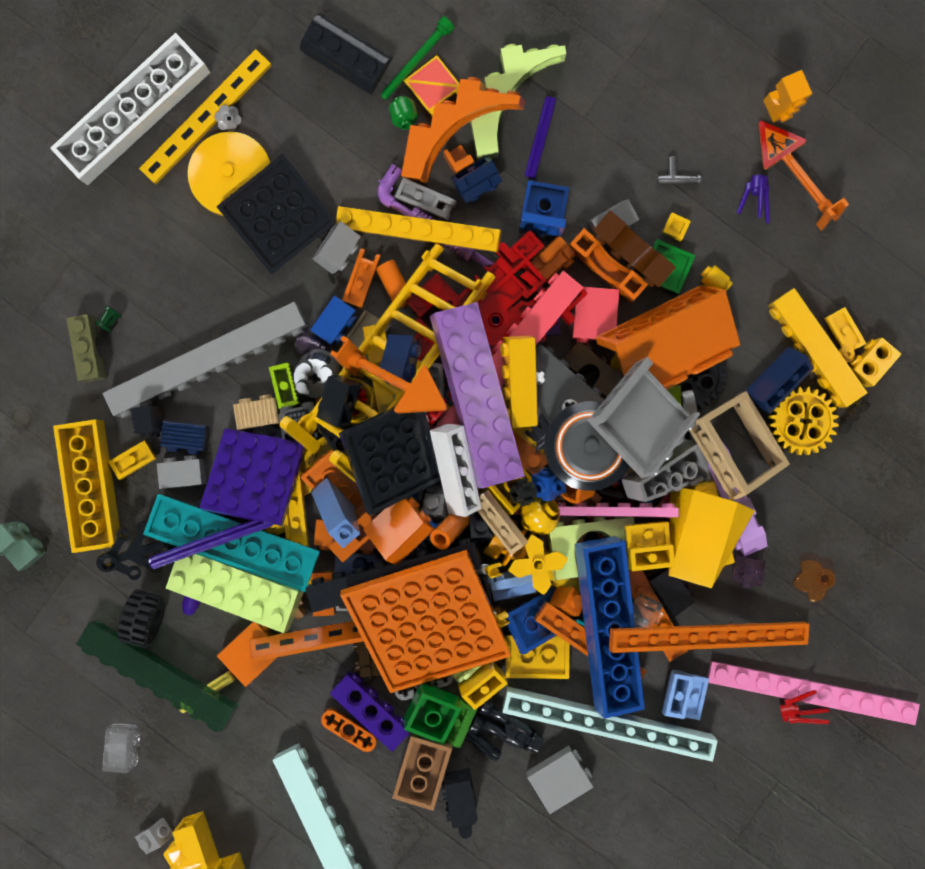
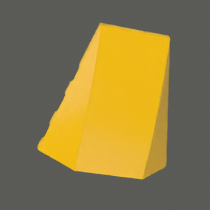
(704, 534)

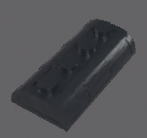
(344, 53)

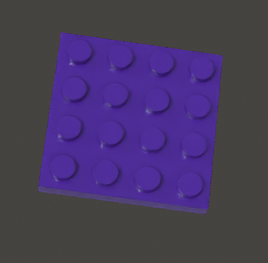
(253, 477)

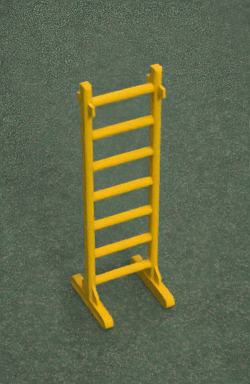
(306, 426)

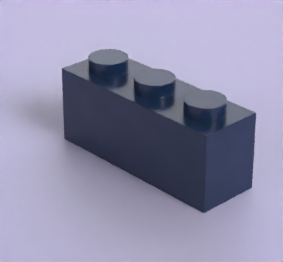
(779, 379)

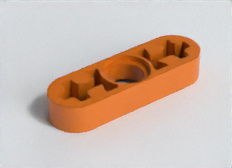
(349, 738)

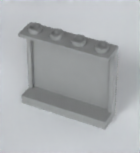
(642, 420)

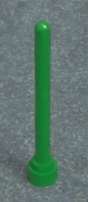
(444, 27)

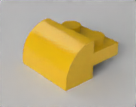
(648, 546)

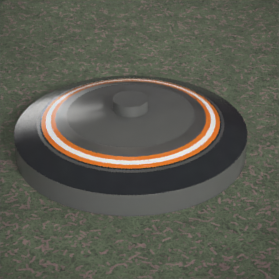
(579, 452)

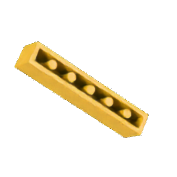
(813, 342)

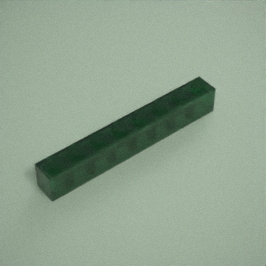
(159, 676)

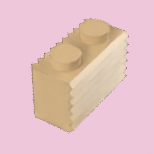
(256, 413)

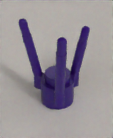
(759, 187)

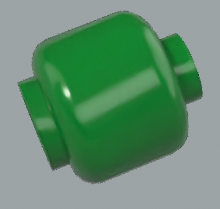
(403, 112)

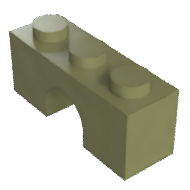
(87, 361)

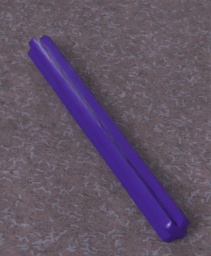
(206, 543)

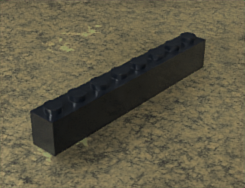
(326, 593)

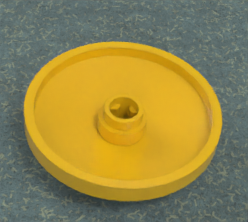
(223, 166)

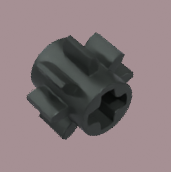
(523, 492)

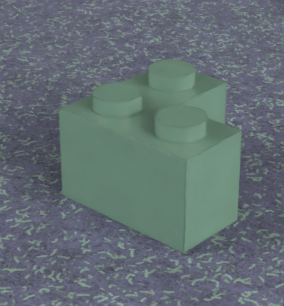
(19, 545)

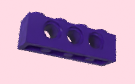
(389, 737)

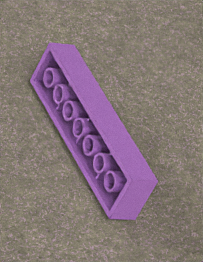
(477, 394)

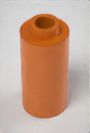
(392, 279)
(448, 530)

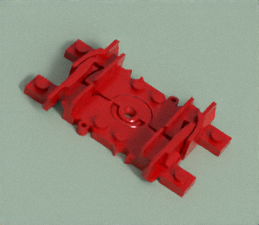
(506, 291)

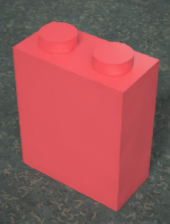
(595, 314)

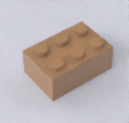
(422, 772)

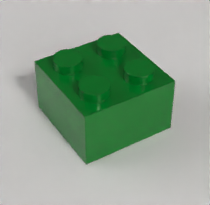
(432, 713)

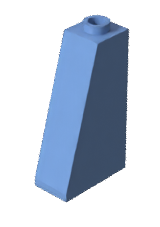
(336, 512)

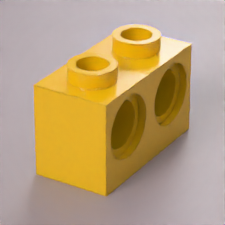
(876, 365)

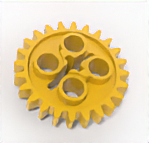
(822, 423)

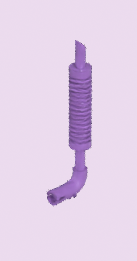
(384, 190)

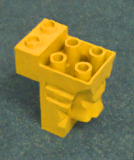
(196, 848)

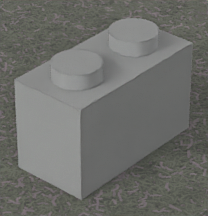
(336, 248)
(181, 473)

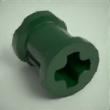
(108, 319)

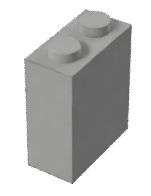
(560, 779)

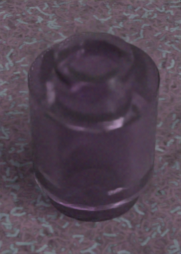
(308, 342)

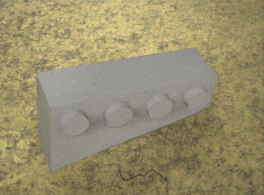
(681, 470)

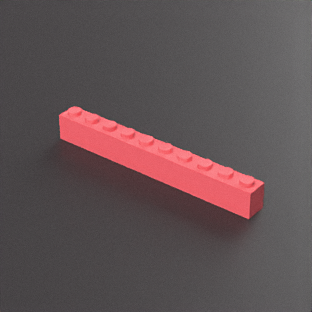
(534, 323)

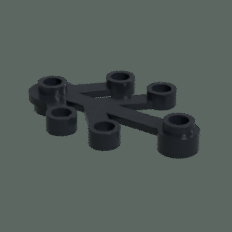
(133, 553)

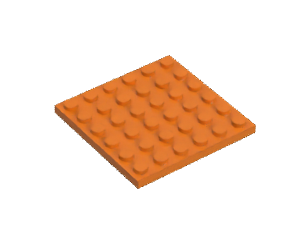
(426, 621)

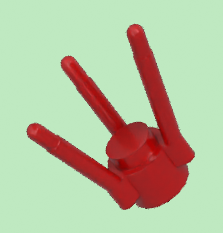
(792, 714)

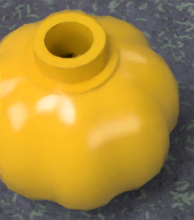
(540, 516)

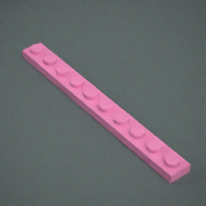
(826, 695)

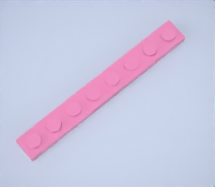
(621, 510)

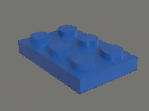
(524, 629)

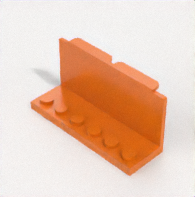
(677, 335)

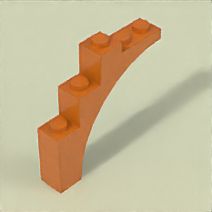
(471, 102)

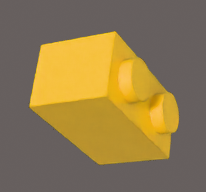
(482, 684)

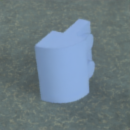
(510, 586)
(685, 695)

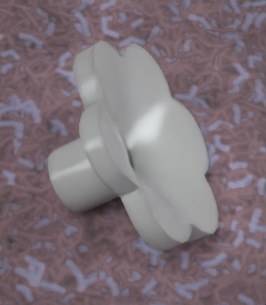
(221, 118)

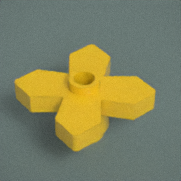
(525, 566)

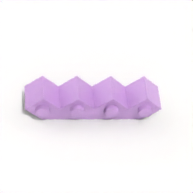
(754, 535)

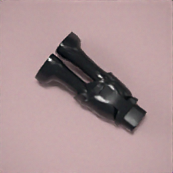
(515, 733)

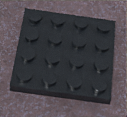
(276, 214)
(390, 457)

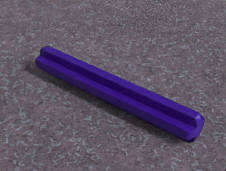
(540, 137)

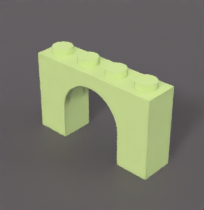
(564, 537)

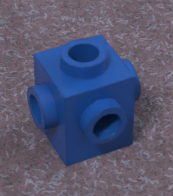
(548, 484)

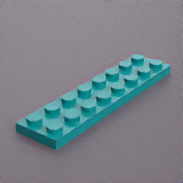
(255, 553)

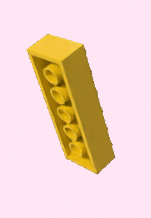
(87, 484)

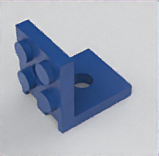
(540, 221)

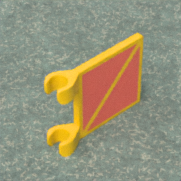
(432, 84)

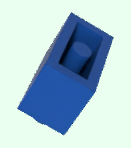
(334, 321)

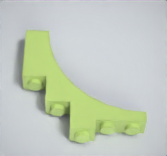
(516, 69)

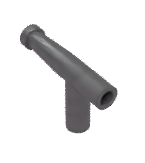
(673, 178)

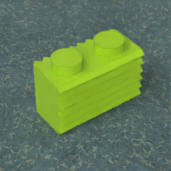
(284, 385)

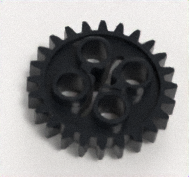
(703, 395)

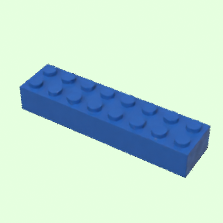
(607, 606)

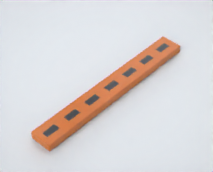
(304, 641)

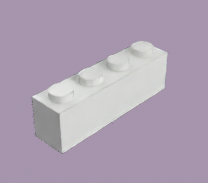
(455, 469)

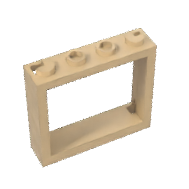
(720, 459)

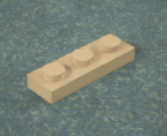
(501, 523)

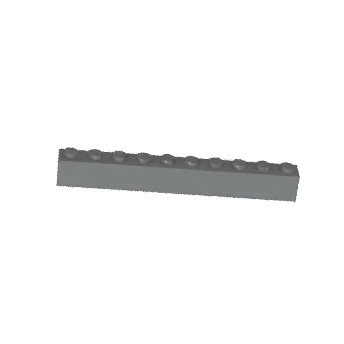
(205, 360)

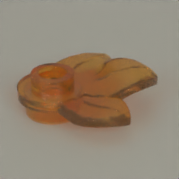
(810, 580)

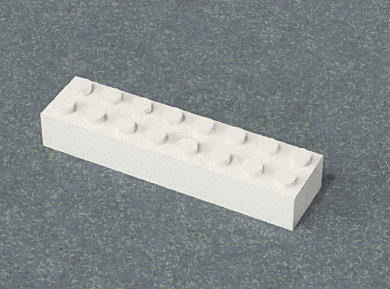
(130, 109)

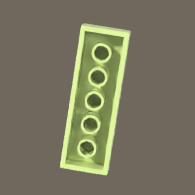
(236, 591)

